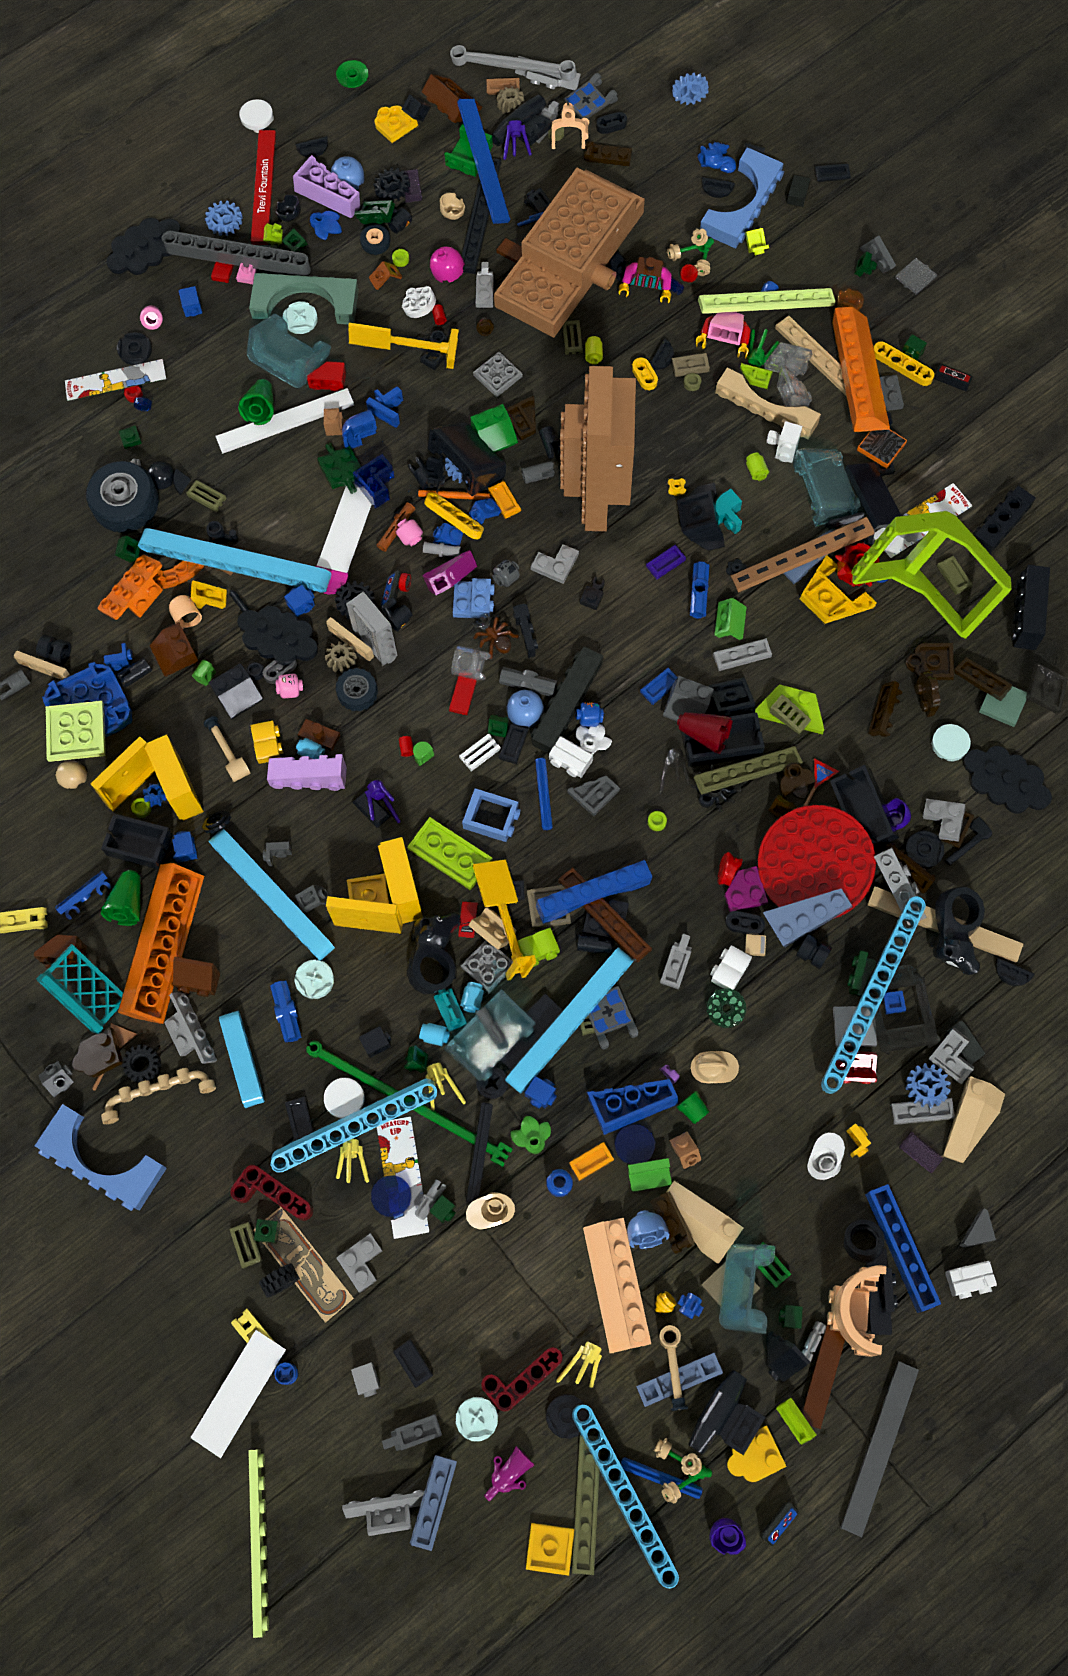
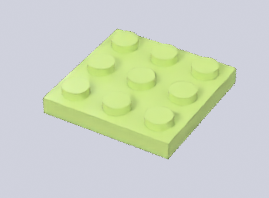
(75, 731)

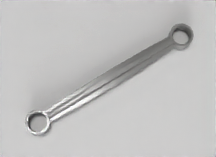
(513, 62)

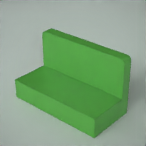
(730, 619)
(649, 1175)

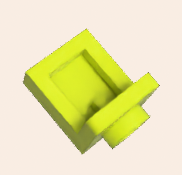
(756, 241)

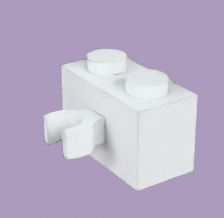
(786, 442)

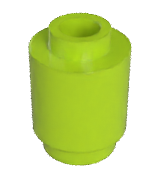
(757, 466)

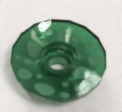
(734, 1015)

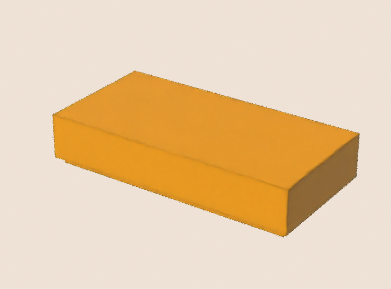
(504, 499)
(591, 1161)

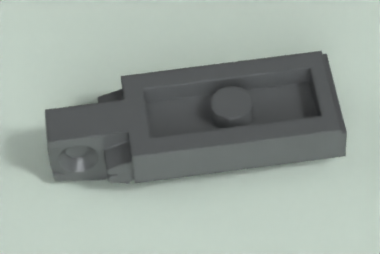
(413, 1434)

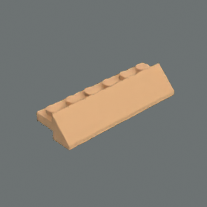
(616, 1285)

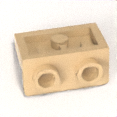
(491, 928)

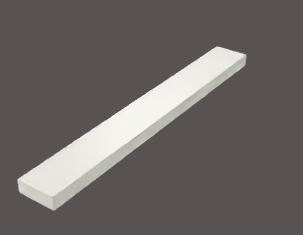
(284, 421)

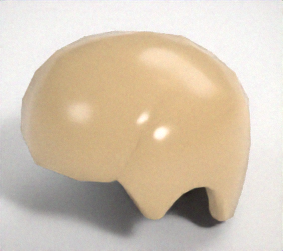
(451, 206)
(71, 774)

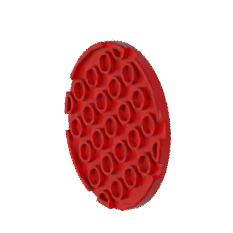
(814, 854)

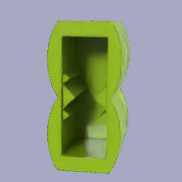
(540, 944)

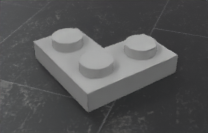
(556, 568)
(950, 815)
(948, 1059)
(355, 1261)

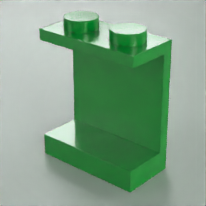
(462, 156)

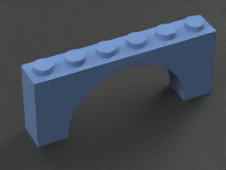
(731, 226)
(60, 1142)

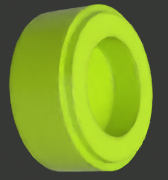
(400, 258)
(141, 808)
(657, 821)

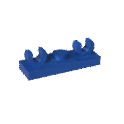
(82, 894)

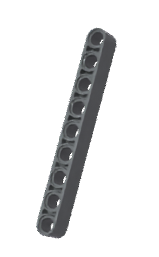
(236, 253)

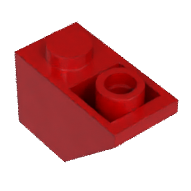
(328, 376)

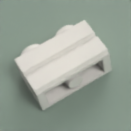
(570, 757)
(970, 1279)

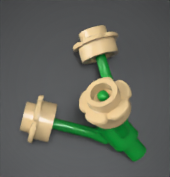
(702, 243)
(690, 1466)

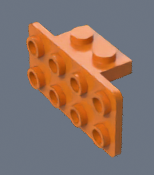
(134, 590)

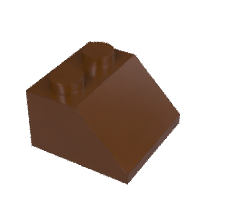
(173, 650)
(195, 976)

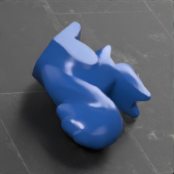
(714, 157)

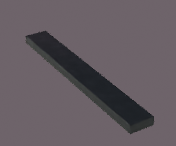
(477, 227)

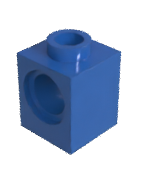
(190, 301)

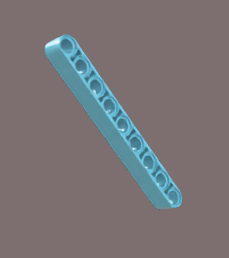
(271, 894)
(569, 1020)
(348, 1133)
(633, 1502)

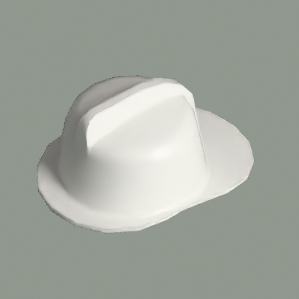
(826, 1156)

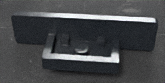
(882, 1301)

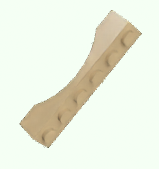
(734, 388)

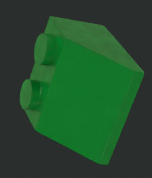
(495, 428)

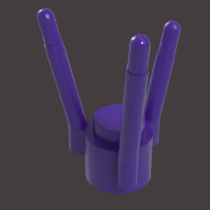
(515, 128)
(378, 791)

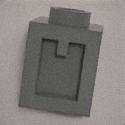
(276, 849)
(311, 898)

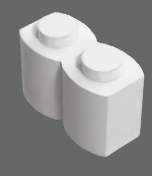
(731, 968)

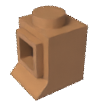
(333, 421)

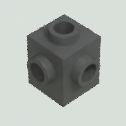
(56, 1078)

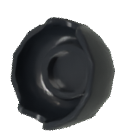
(288, 209)
(161, 474)

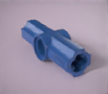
(699, 599)
(285, 1011)

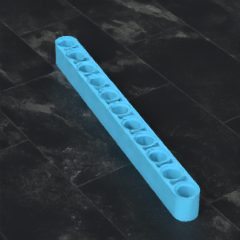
(234, 560)
(873, 1003)

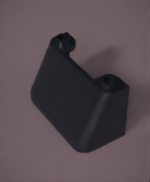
(469, 454)

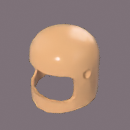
(180, 607)

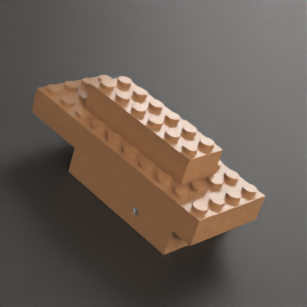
(569, 251)
(599, 445)

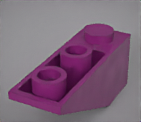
(449, 573)

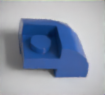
(358, 427)

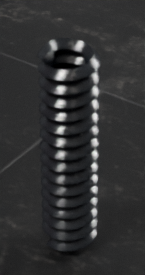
(238, 601)

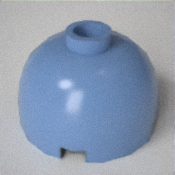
(349, 170)
(525, 708)
(647, 1230)

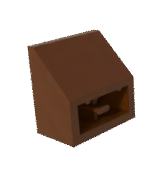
(56, 946)

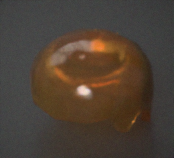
(850, 298)

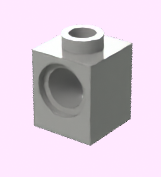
(366, 1379)

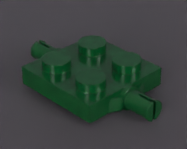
(339, 467)

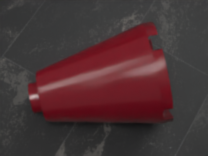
(706, 729)

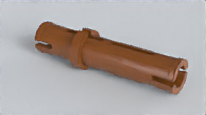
(391, 534)

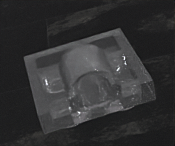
(791, 356)

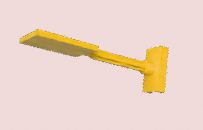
(381, 338)
(498, 890)

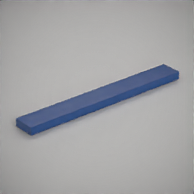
(483, 161)

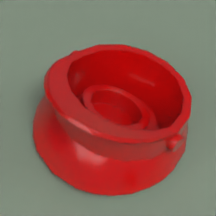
(728, 868)

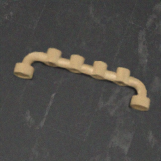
(145, 1089)

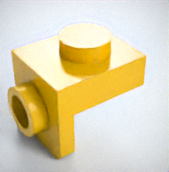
(859, 1136)

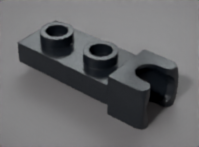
(522, 618)

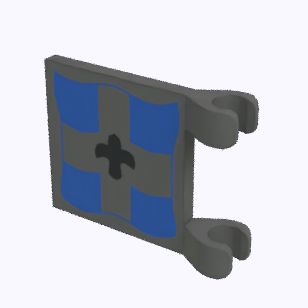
(588, 99)
(610, 1015)

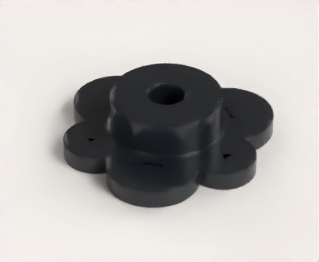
(733, 565)

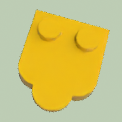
(394, 122)
(759, 1460)

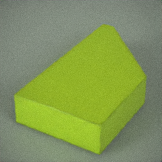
(756, 376)

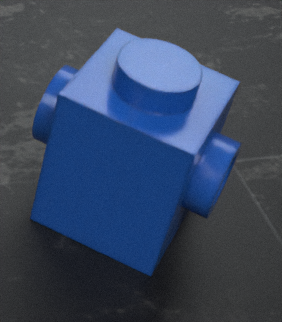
(300, 600)
(541, 1093)

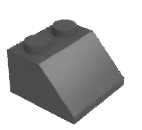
(687, 697)

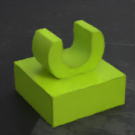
(273, 234)

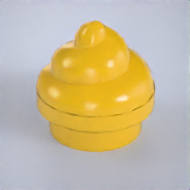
(665, 1303)

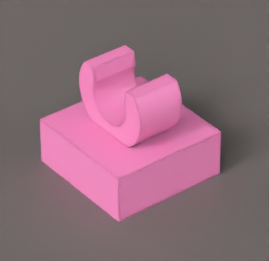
(246, 274)

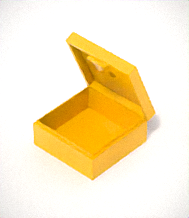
(137, 765)
(382, 916)

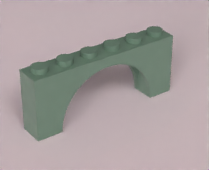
(272, 288)

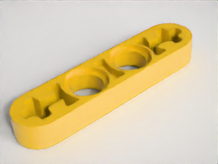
(905, 360)
(454, 515)

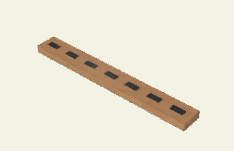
(802, 554)

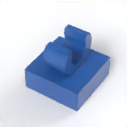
(894, 1002)

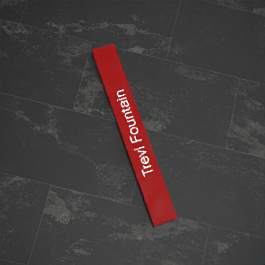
(263, 185)

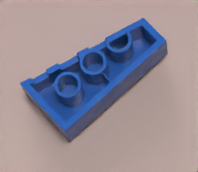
(630, 1104)

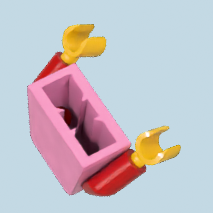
(727, 328)

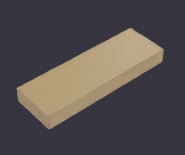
(346, 636)
(41, 665)

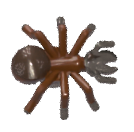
(495, 637)

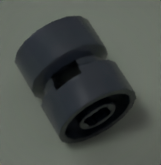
(54, 649)
(814, 951)

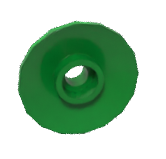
(352, 74)

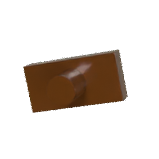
(319, 734)

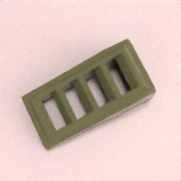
(788, 705)

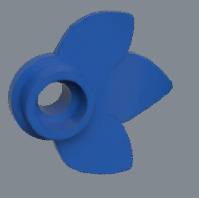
(327, 223)

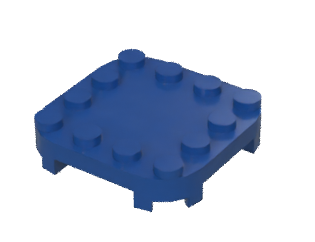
(92, 685)

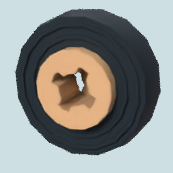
(370, 242)

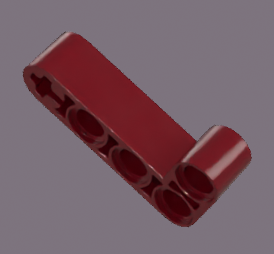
(275, 1195)
(525, 1376)

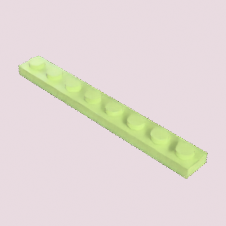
(766, 300)
(258, 1551)

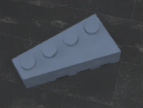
(804, 916)

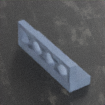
(433, 1502)

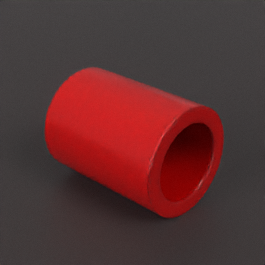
(439, 315)
(406, 746)

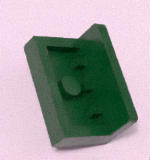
(375, 212)
(861, 974)

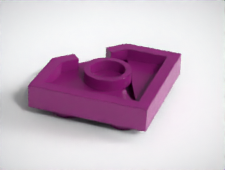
(746, 891)

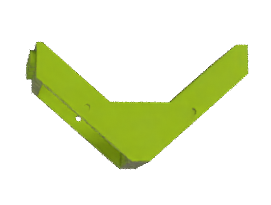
(907, 570)

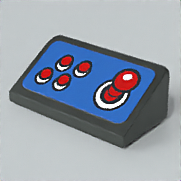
(391, 588)
(779, 1523)

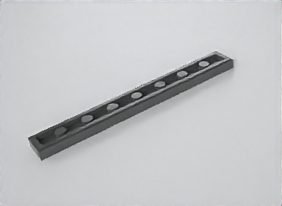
(879, 1449)

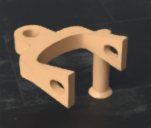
(569, 120)

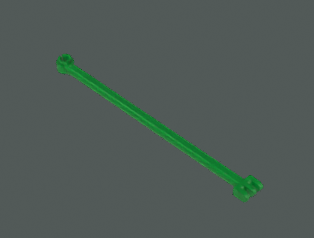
(423, 1110)

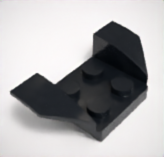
(699, 517)

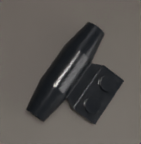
(528, 114)
(727, 1418)

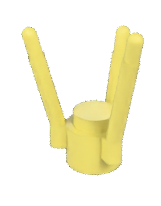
(437, 1073)
(350, 1150)
(590, 1354)

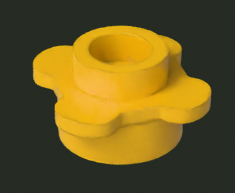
(674, 490)

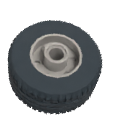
(122, 496)

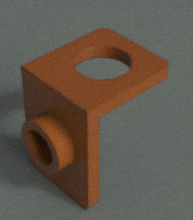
(383, 273)

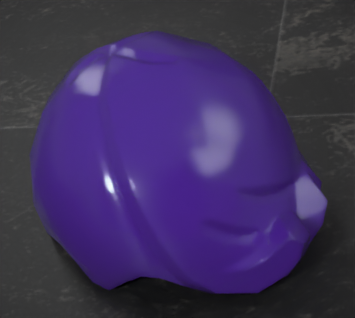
(899, 813)
(727, 1536)

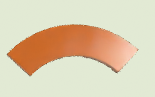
(179, 574)

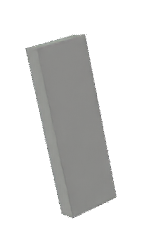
(742, 654)
(913, 1113)

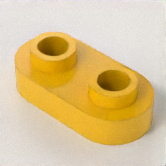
(644, 375)

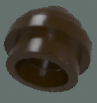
(484, 327)

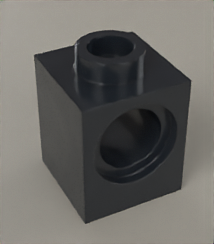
(416, 108)
(375, 1041)

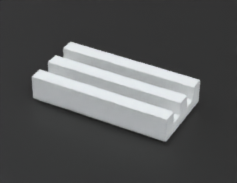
(464, 755)

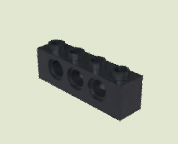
(1021, 501)

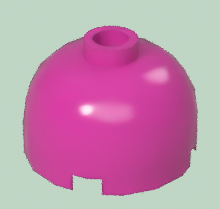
(446, 264)

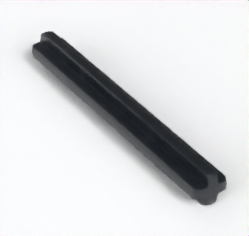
(479, 1152)

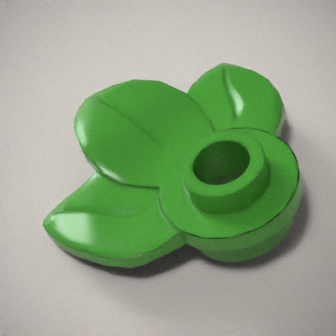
(530, 1132)

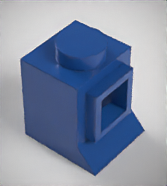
(184, 847)

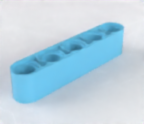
(241, 1059)

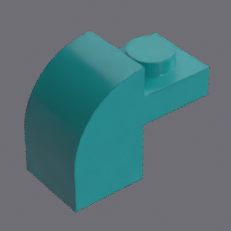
(726, 507)

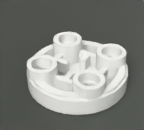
(256, 115)
(418, 301)
(343, 1097)

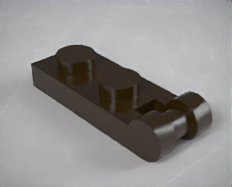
(607, 154)
(668, 1210)

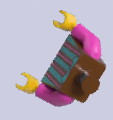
(649, 274)

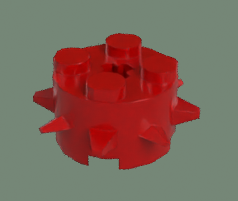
(849, 559)

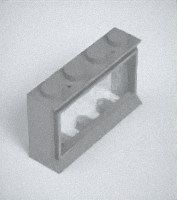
(372, 628)

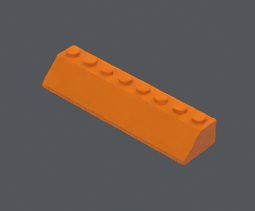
(859, 370)
(160, 941)

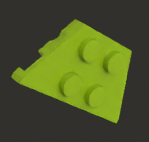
(803, 700)

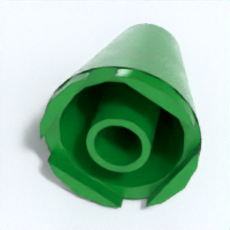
(258, 403)
(124, 900)

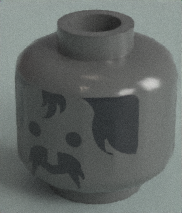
(506, 573)

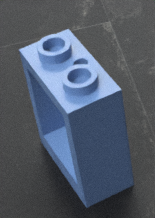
(477, 797)

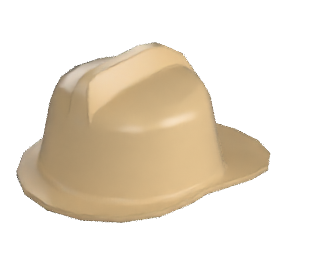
(714, 1067)
(490, 1210)

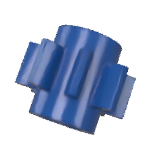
(154, 794)
(690, 1305)

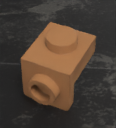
(685, 1150)

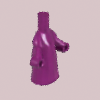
(504, 1478)

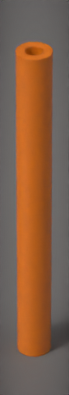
(455, 494)

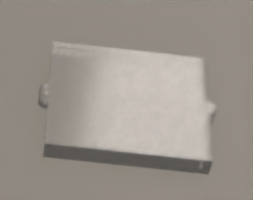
(916, 276)

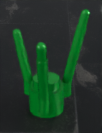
(757, 357)

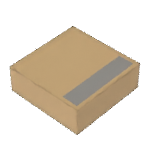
(755, 945)

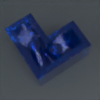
(372, 480)

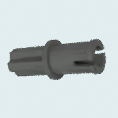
(490, 1025)

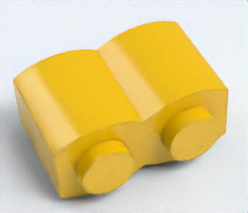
(266, 741)

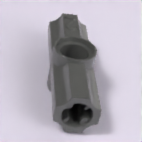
(528, 681)

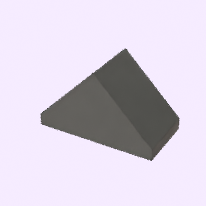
(979, 1231)

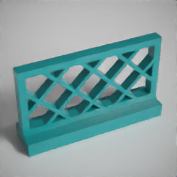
(74, 1004)

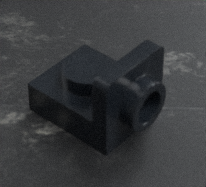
(538, 200)

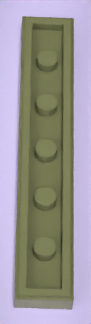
(746, 770)
(586, 1511)

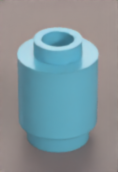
(309, 748)
(472, 997)
(434, 1034)

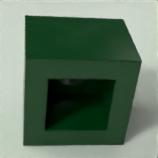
(292, 237)
(914, 347)
(127, 549)
(443, 1210)
(271, 1236)
(791, 1317)

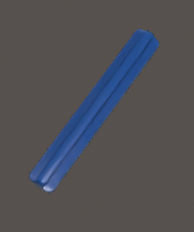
(543, 794)
(659, 1477)

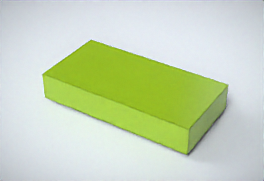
(796, 1421)

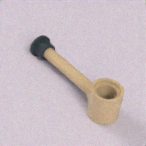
(237, 767)
(678, 1402)

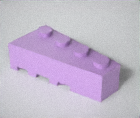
(325, 188)
(307, 772)

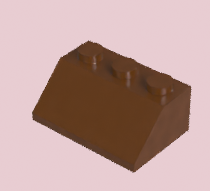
(445, 95)

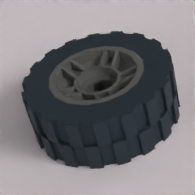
(360, 680)

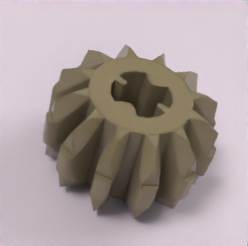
(509, 100)
(335, 657)

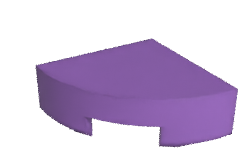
(670, 1074)

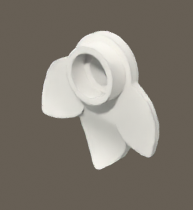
(592, 738)

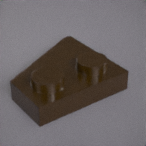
(523, 417)

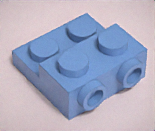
(473, 598)

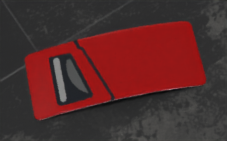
(468, 913)

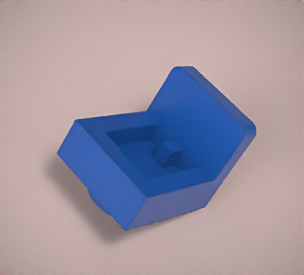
(390, 399)
(484, 509)
(448, 535)
(121, 660)

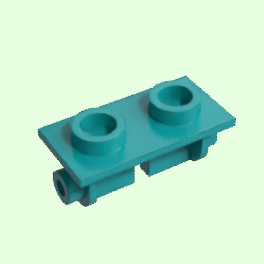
(449, 1009)

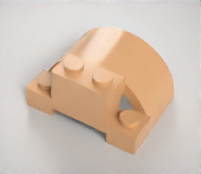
(851, 1307)

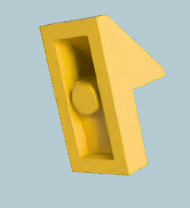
(207, 594)

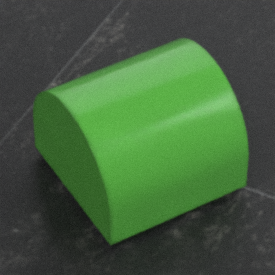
(204, 672)
(422, 752)

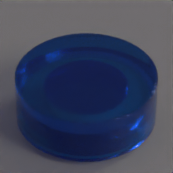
(142, 404)

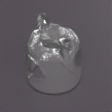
(469, 662)

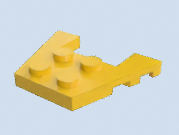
(828, 600)

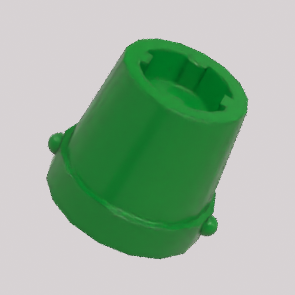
(693, 1107)

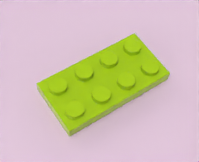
(448, 852)

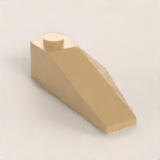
(975, 1113)
(707, 1225)

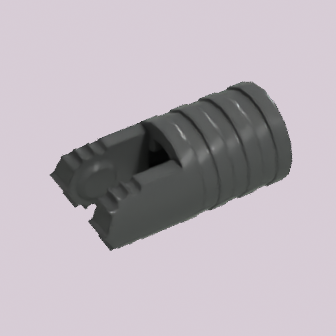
(538, 472)
(16, 682)

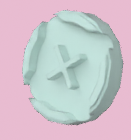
(300, 317)
(951, 742)
(314, 979)
(476, 1419)

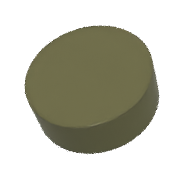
(559, 134)
(692, 381)

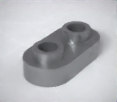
(278, 669)

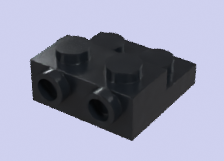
(732, 698)

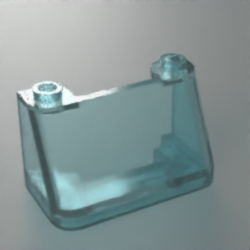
(283, 354)
(826, 483)
(476, 1049)
(738, 1287)

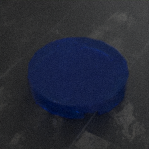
(634, 1144)
(391, 1196)

